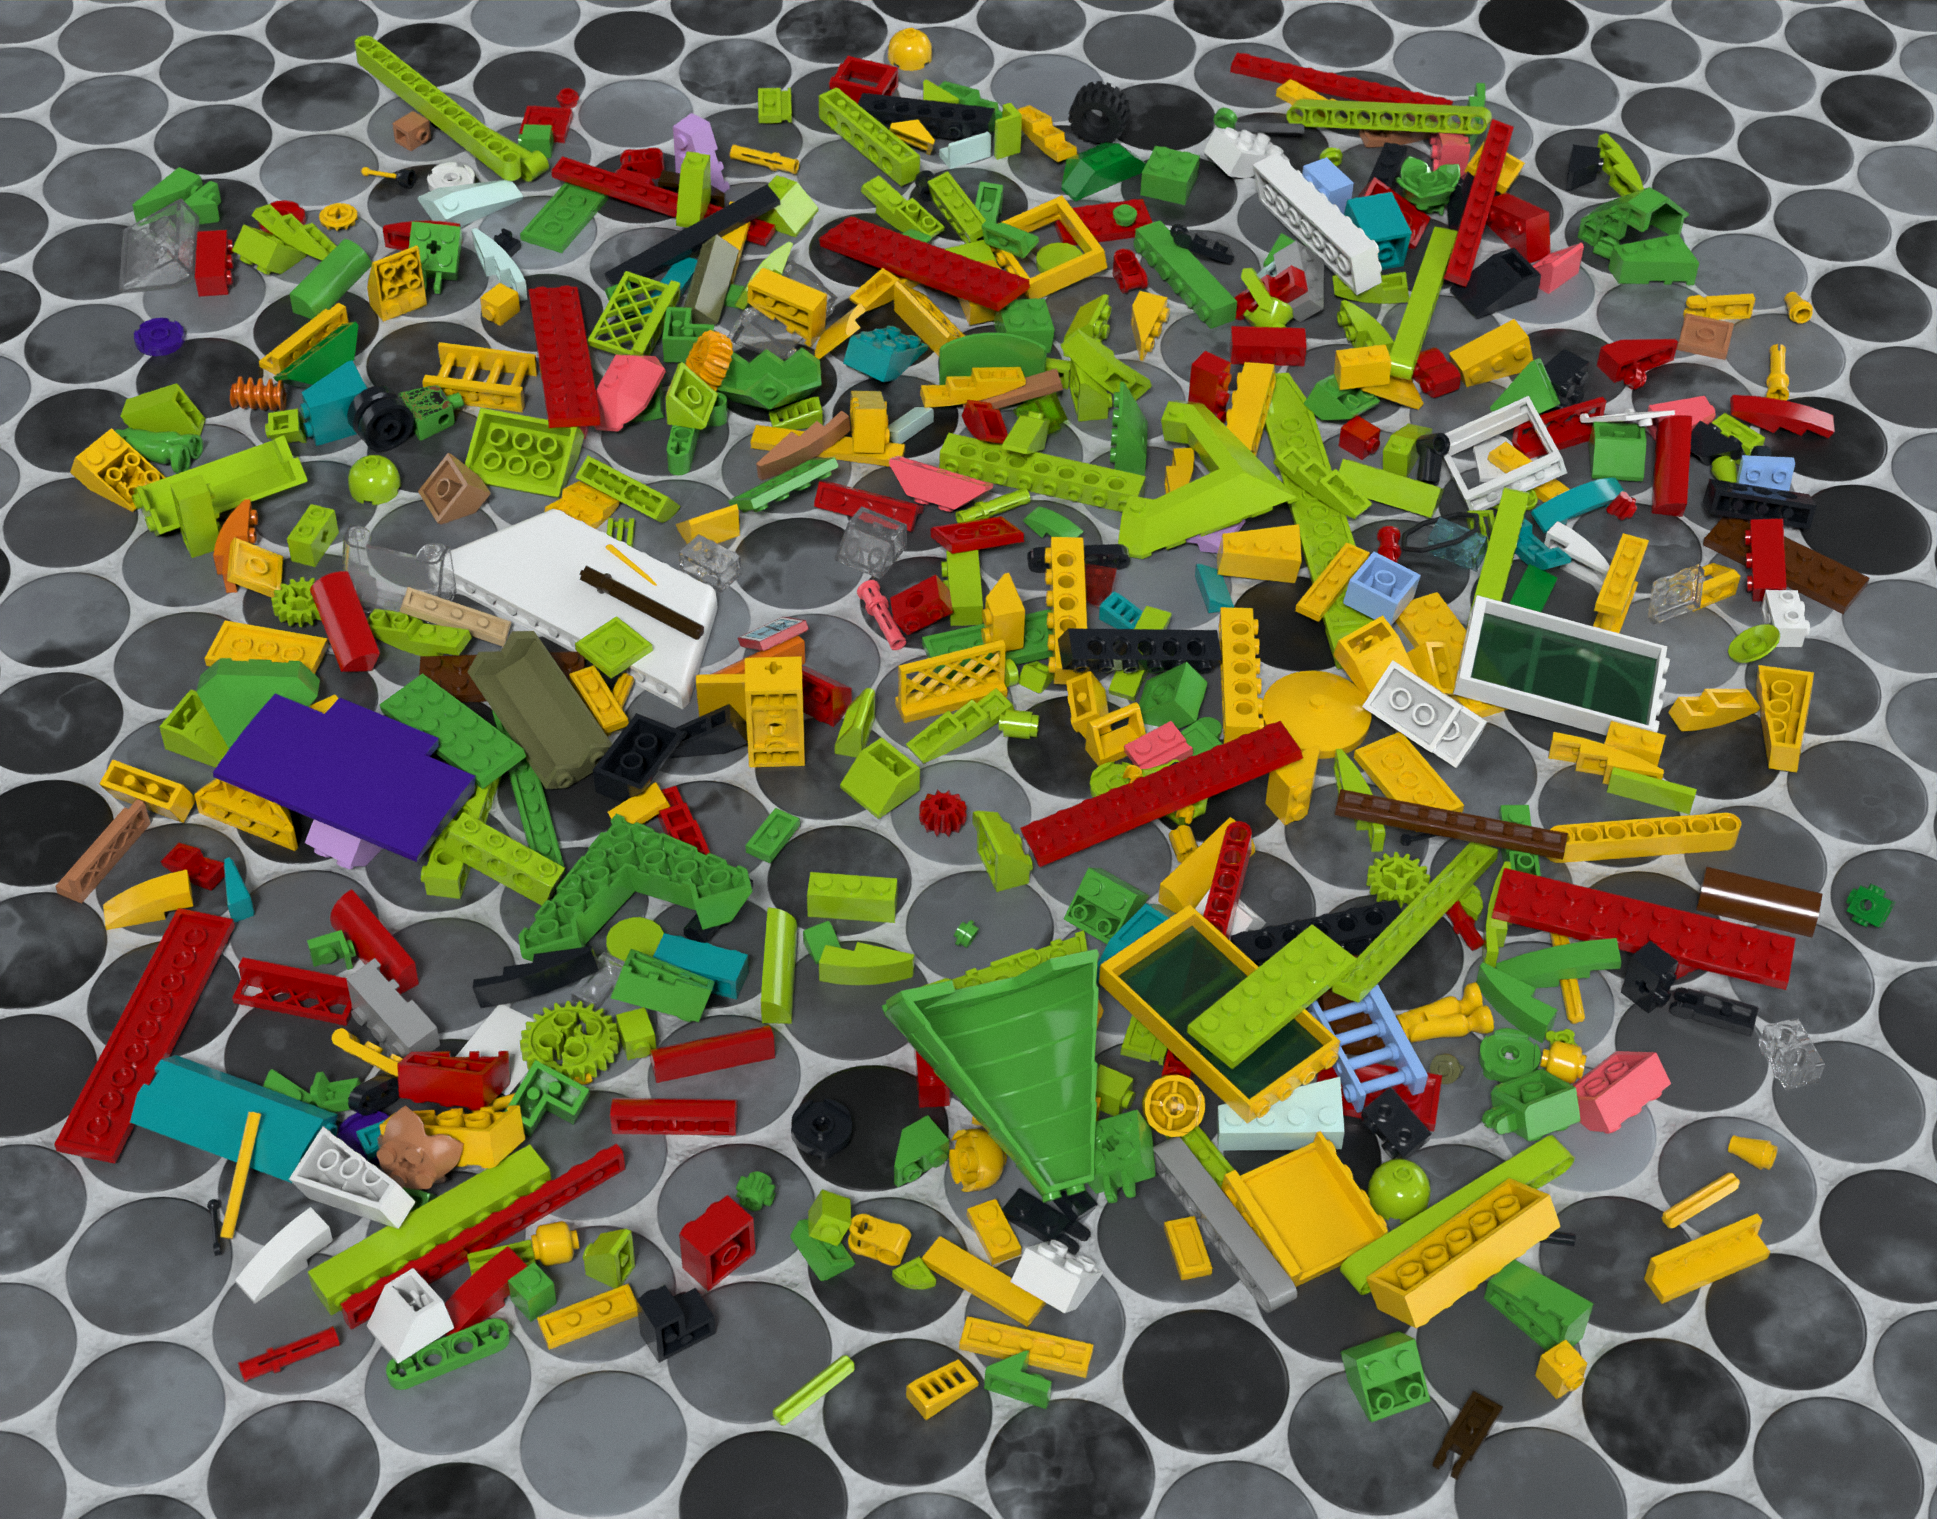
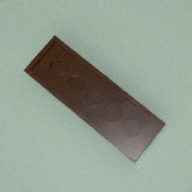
(1805, 568)
(452, 674)

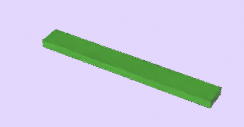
(532, 807)

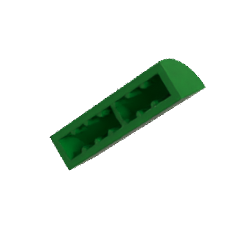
(1533, 589)

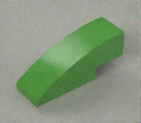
(1516, 1002)

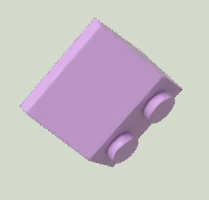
(340, 845)

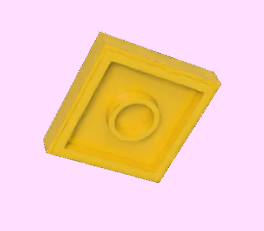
(254, 567)

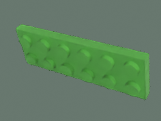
(1034, 646)
(463, 735)

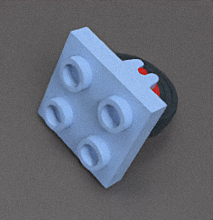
(1764, 470)

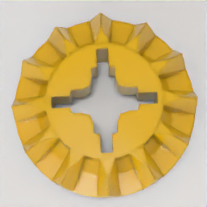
(329, 215)

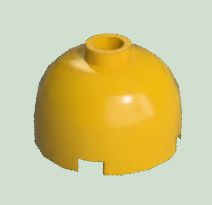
(909, 49)
(1173, 1105)
(976, 1160)

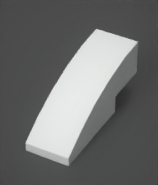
(1586, 559)
(284, 1255)

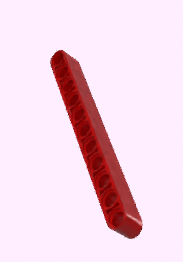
(1222, 899)

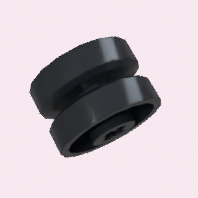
(380, 418)

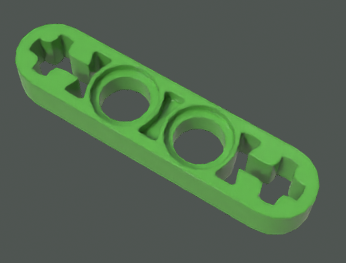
(450, 1358)

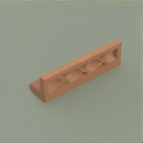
(104, 853)

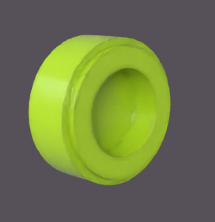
(1011, 673)

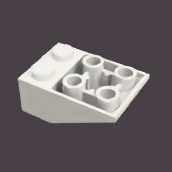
(1238, 151)

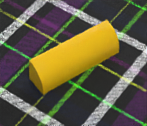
(1195, 874)

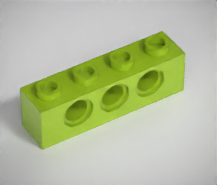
(503, 859)

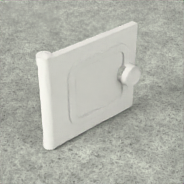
(1643, 418)

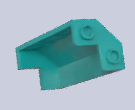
(212, 1111)

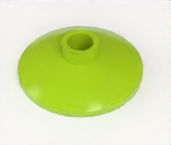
(1754, 643)

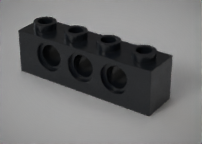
(1759, 502)

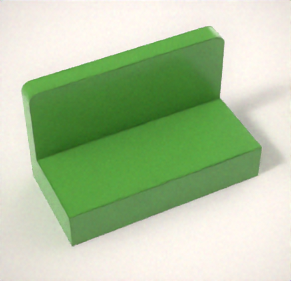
(1008, 238)

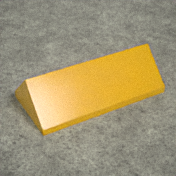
(924, 317)

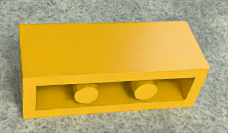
(158, 793)

